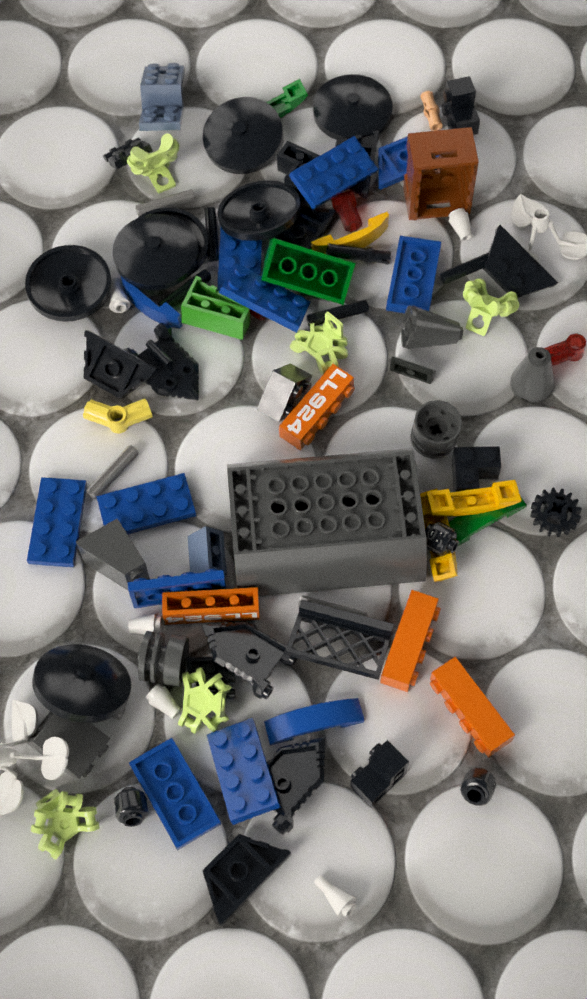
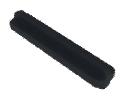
(211, 229)
(463, 269)
(181, 292)
(339, 312)

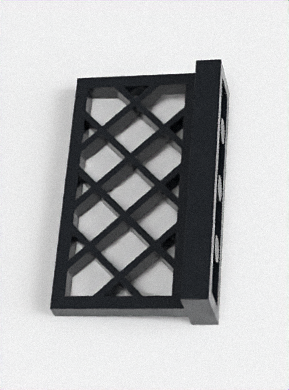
(344, 624)

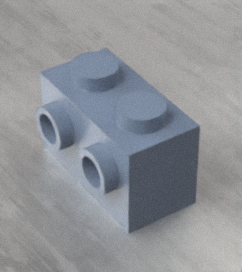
(206, 550)

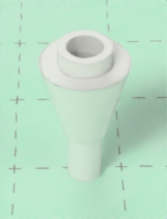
(119, 302)
(340, 900)

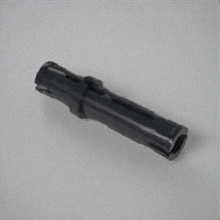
(355, 253)

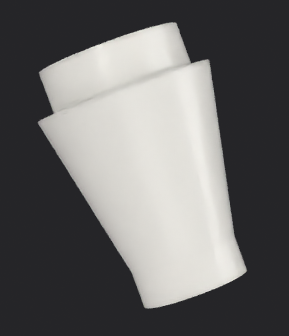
(460, 222)
(143, 624)
(163, 700)

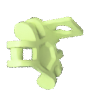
(156, 162)
(487, 305)
(321, 341)
(201, 701)
(62, 821)

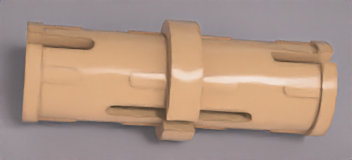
(431, 111)

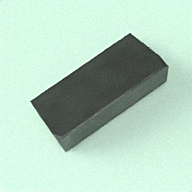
(412, 370)

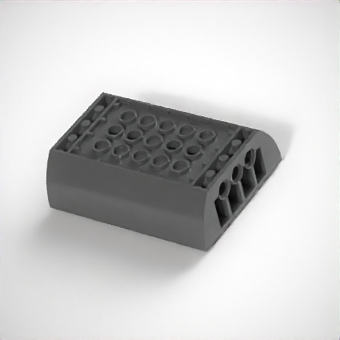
(327, 542)

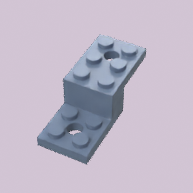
(162, 97)

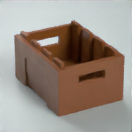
(452, 180)

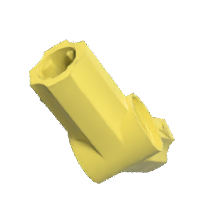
(105, 414)

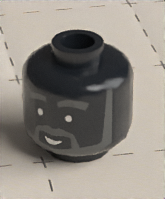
(441, 538)
(478, 786)
(131, 806)

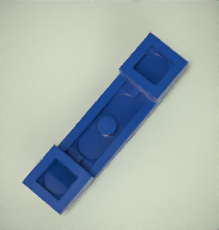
(162, 314)
(313, 719)

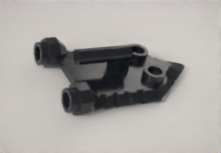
(176, 368)
(247, 653)
(295, 775)

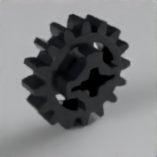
(553, 520)

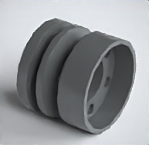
(437, 418)
(158, 658)

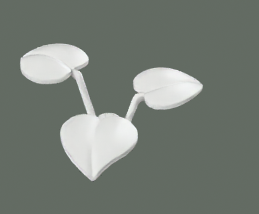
(532, 212)
(54, 756)

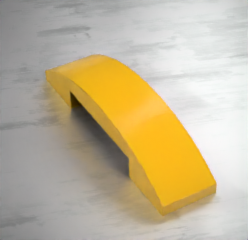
(376, 227)
(473, 501)
(442, 566)

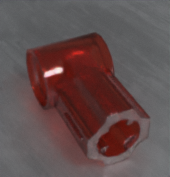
(345, 206)
(563, 351)

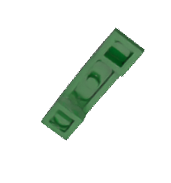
(293, 96)
(471, 524)

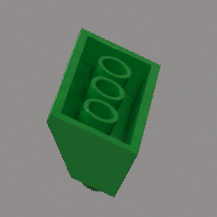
(307, 271)

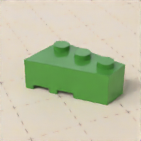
(213, 311)

